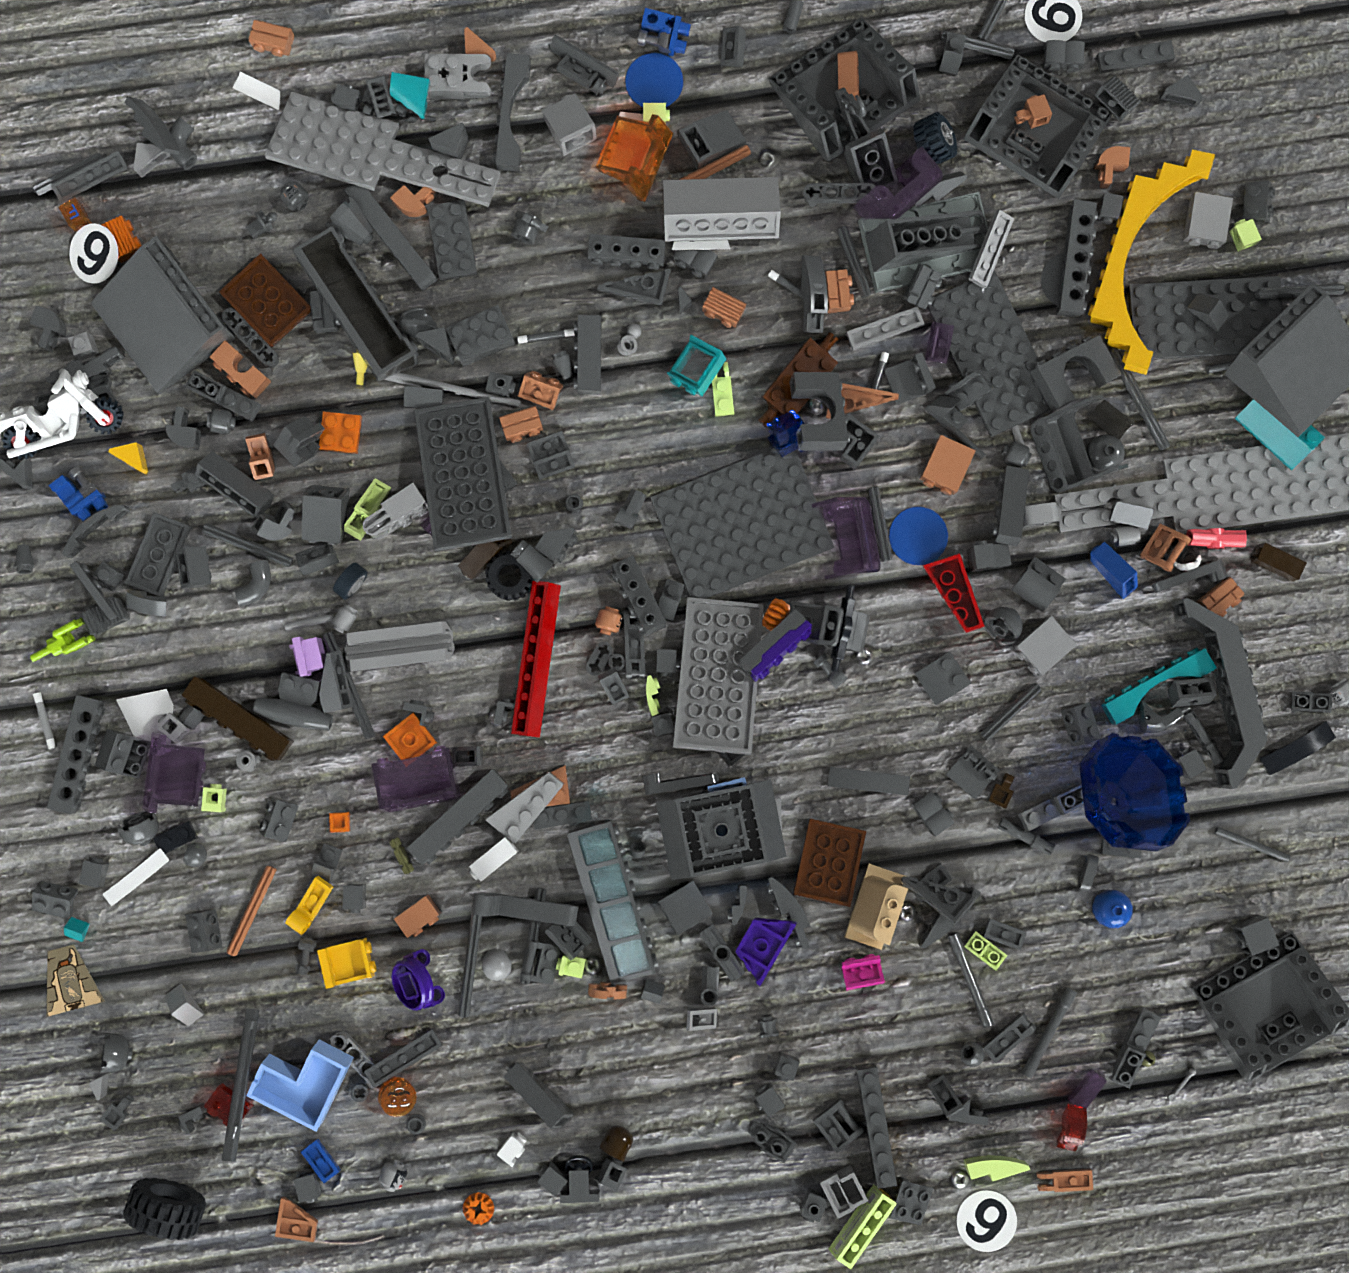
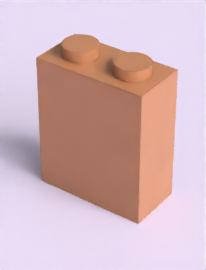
(947, 465)

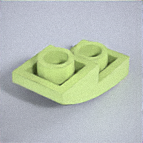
(651, 689)
(985, 951)

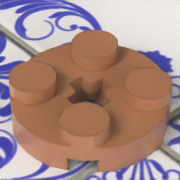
(605, 990)

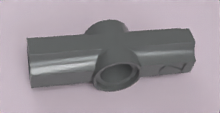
(729, 962)

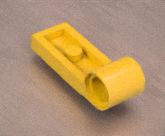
(309, 906)

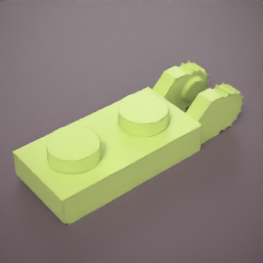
(723, 394)

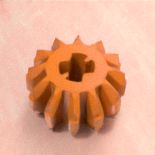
(775, 614)

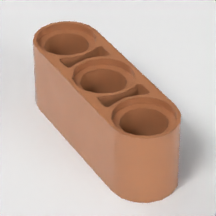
(848, 72)

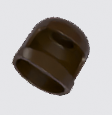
(617, 1142)

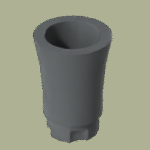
(532, 560)

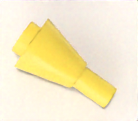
(360, 367)

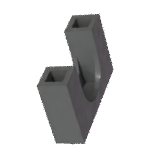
(1091, 353)
(827, 389)

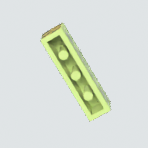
(862, 1227)

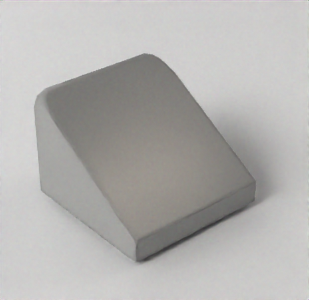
(99, 1086)

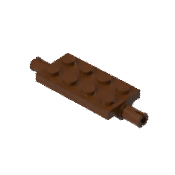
(809, 358)

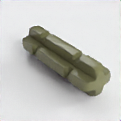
(401, 855)

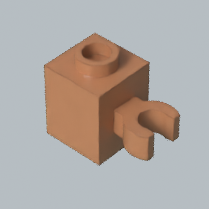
(1035, 111)

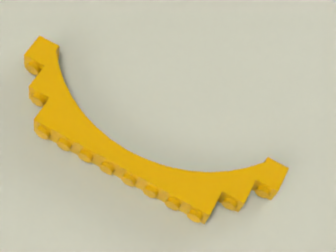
(1144, 198)

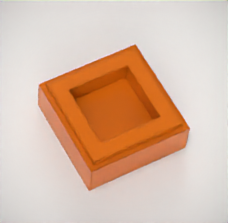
(339, 822)

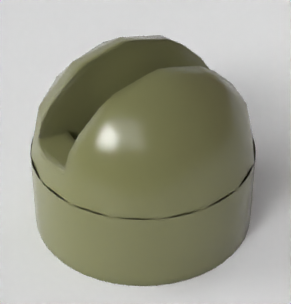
(1151, 1056)

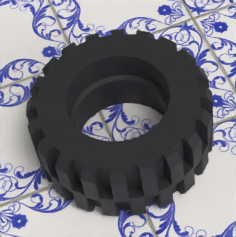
(164, 1209)

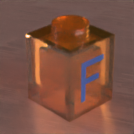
(75, 214)

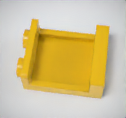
(346, 962)

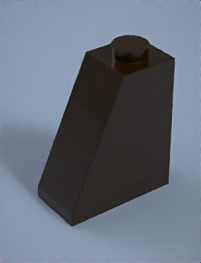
(481, 555)

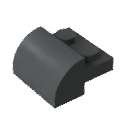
(1038, 584)

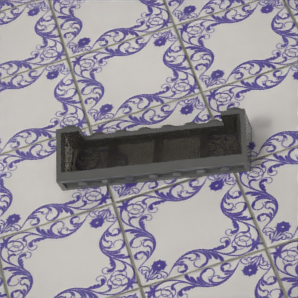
(356, 304)

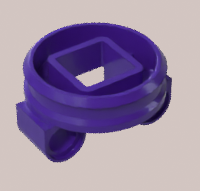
(427, 994)

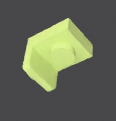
(571, 968)

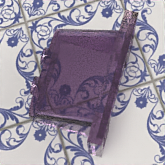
(172, 774)

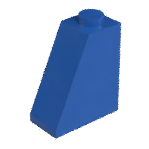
(1114, 569)

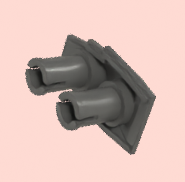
(772, 1141)

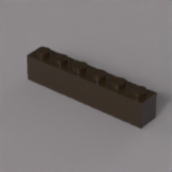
(237, 718)

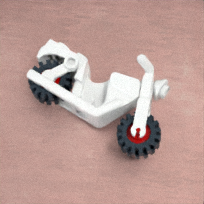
(61, 419)

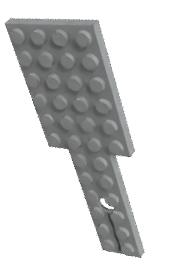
(363, 147)

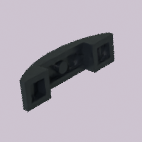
(1298, 748)

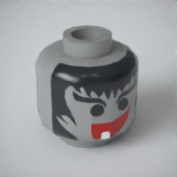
(392, 1175)

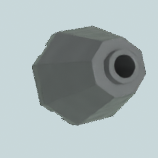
(351, 223)

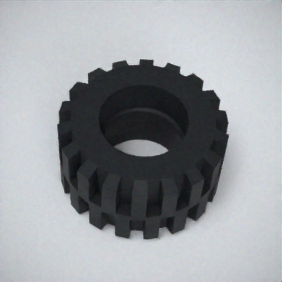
(494, 584)

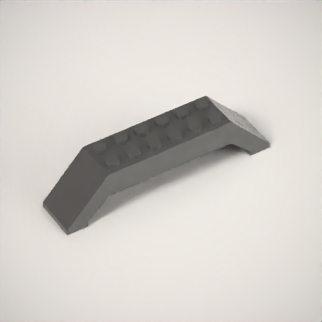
(1234, 687)

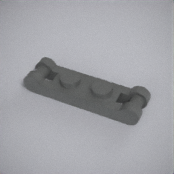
(633, 648)

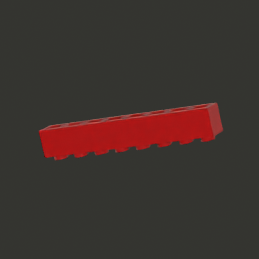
(536, 659)

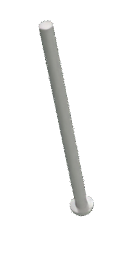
(416, 381)

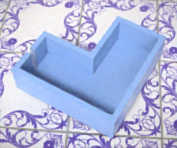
(302, 1093)

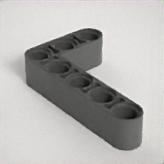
(525, 908)

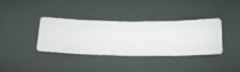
(136, 877)

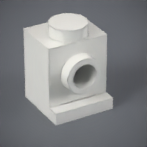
(512, 1148)

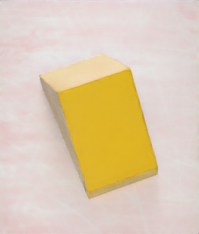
(132, 455)

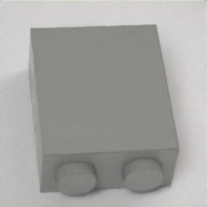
(1207, 220)
(1044, 646)

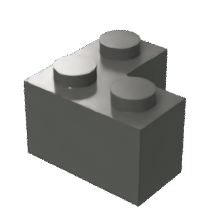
(860, 442)
(988, 556)

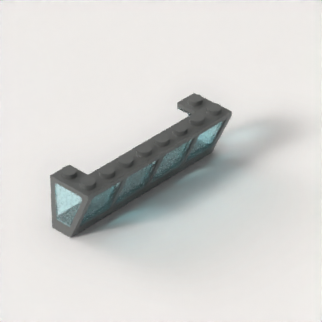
(612, 902)

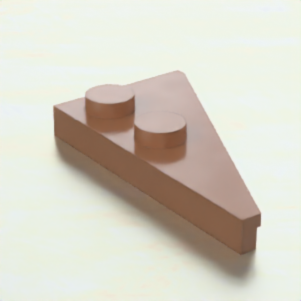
(861, 398)

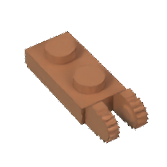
(1067, 1180)

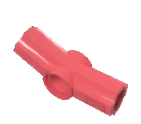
(1217, 538)

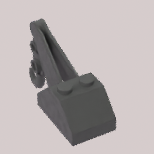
(870, 155)

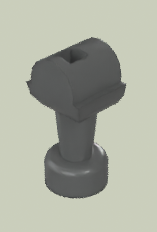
(834, 678)

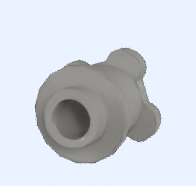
(253, 760)

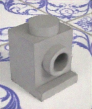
(165, 727)

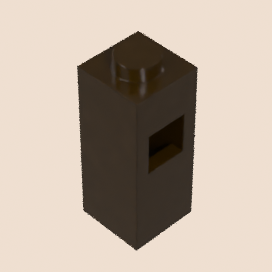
(1278, 561)

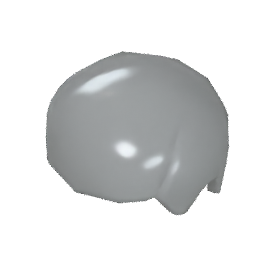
(496, 965)

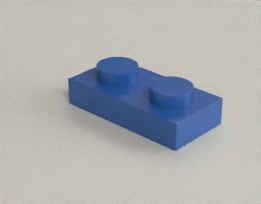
(320, 1161)

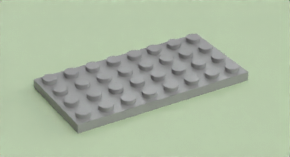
(714, 691)

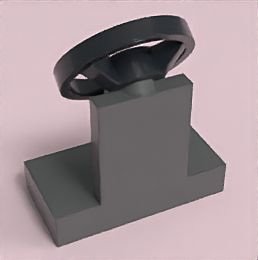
(579, 1182)

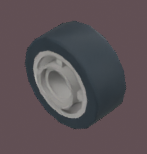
(350, 580)

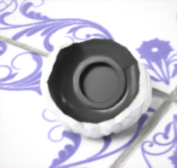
(1188, 559)

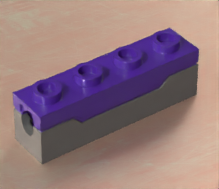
(775, 645)

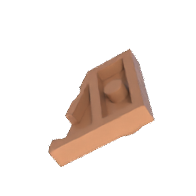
(295, 1222)

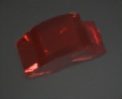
(1073, 1127)

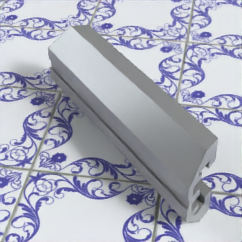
(398, 646)

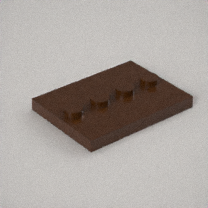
(266, 300)
(829, 862)

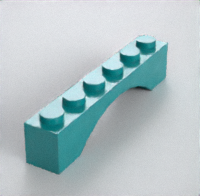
(1124, 705)

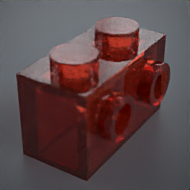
(220, 1102)

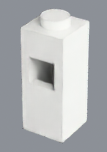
(493, 859)

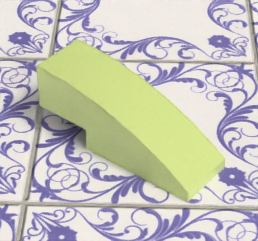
(366, 506)
(994, 1166)

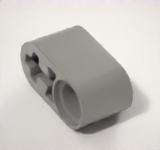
(1040, 514)

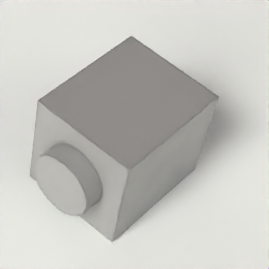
(83, 346)

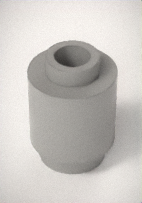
(1124, 535)
(344, 618)

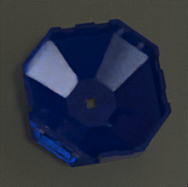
(1146, 792)

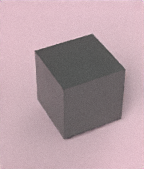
(1255, 935)

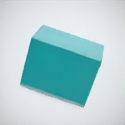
(76, 929)

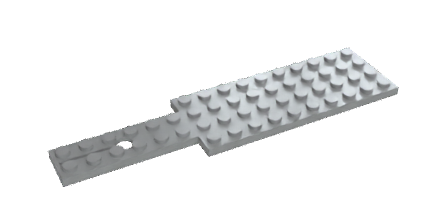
(1225, 490)

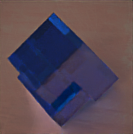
(783, 433)

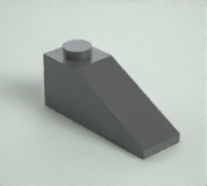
(334, 685)

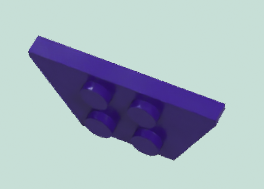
(763, 944)

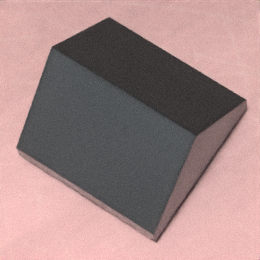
(191, 716)
(653, 991)

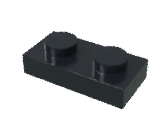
(176, 837)

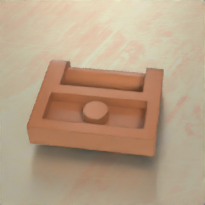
(1159, 545)

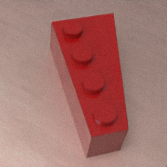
(955, 589)

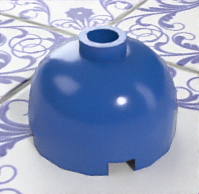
(1112, 908)

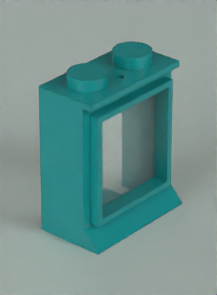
(696, 366)

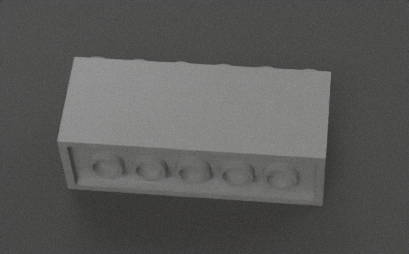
(721, 209)

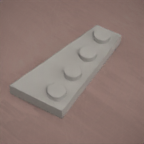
(524, 808)

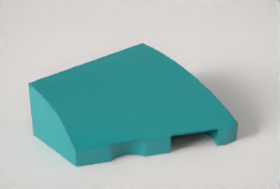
(411, 92)

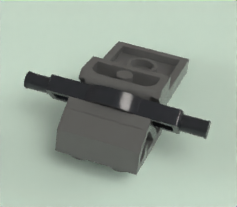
(835, 626)

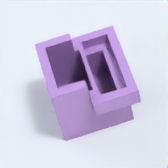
(308, 655)

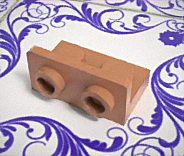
(540, 389)

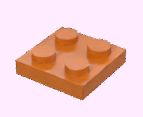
(340, 432)
(410, 738)

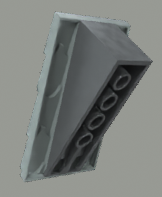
(936, 235)

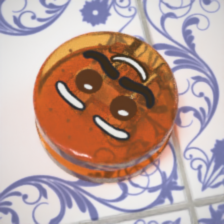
(397, 1096)

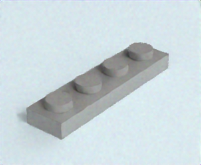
(991, 248)
(885, 328)

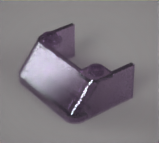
(854, 536)

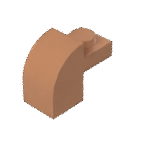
(1111, 160)
(412, 204)
(261, 456)

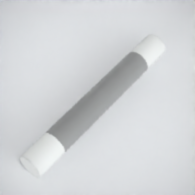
(44, 721)

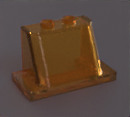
(635, 153)

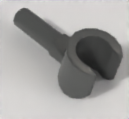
(412, 119)

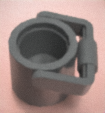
(527, 227)

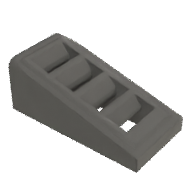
(381, 79)

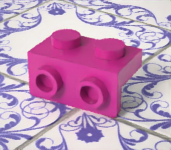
(862, 972)

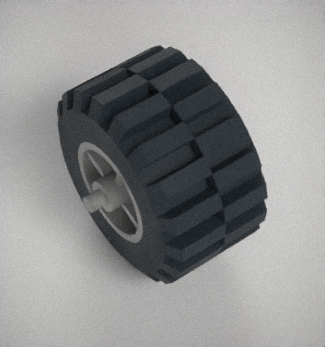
(936, 137)

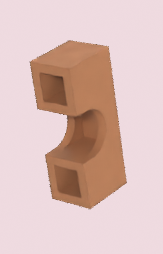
(227, 359)

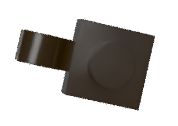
(1001, 793)

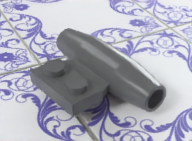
(295, 704)

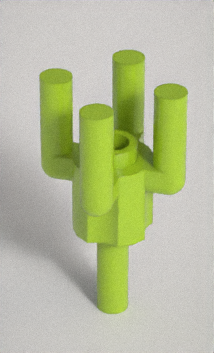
(63, 641)

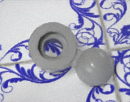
(633, 332)

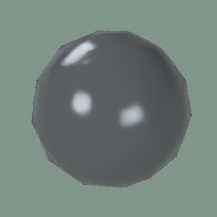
(195, 855)
(972, 1054)

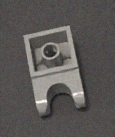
(459, 76)
(396, 512)

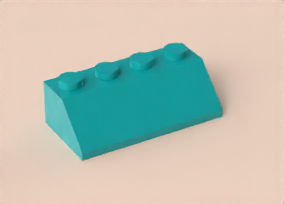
(1277, 437)

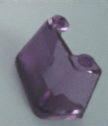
(415, 781)

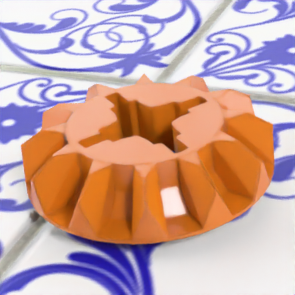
(486, 1205)

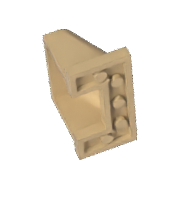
(877, 907)

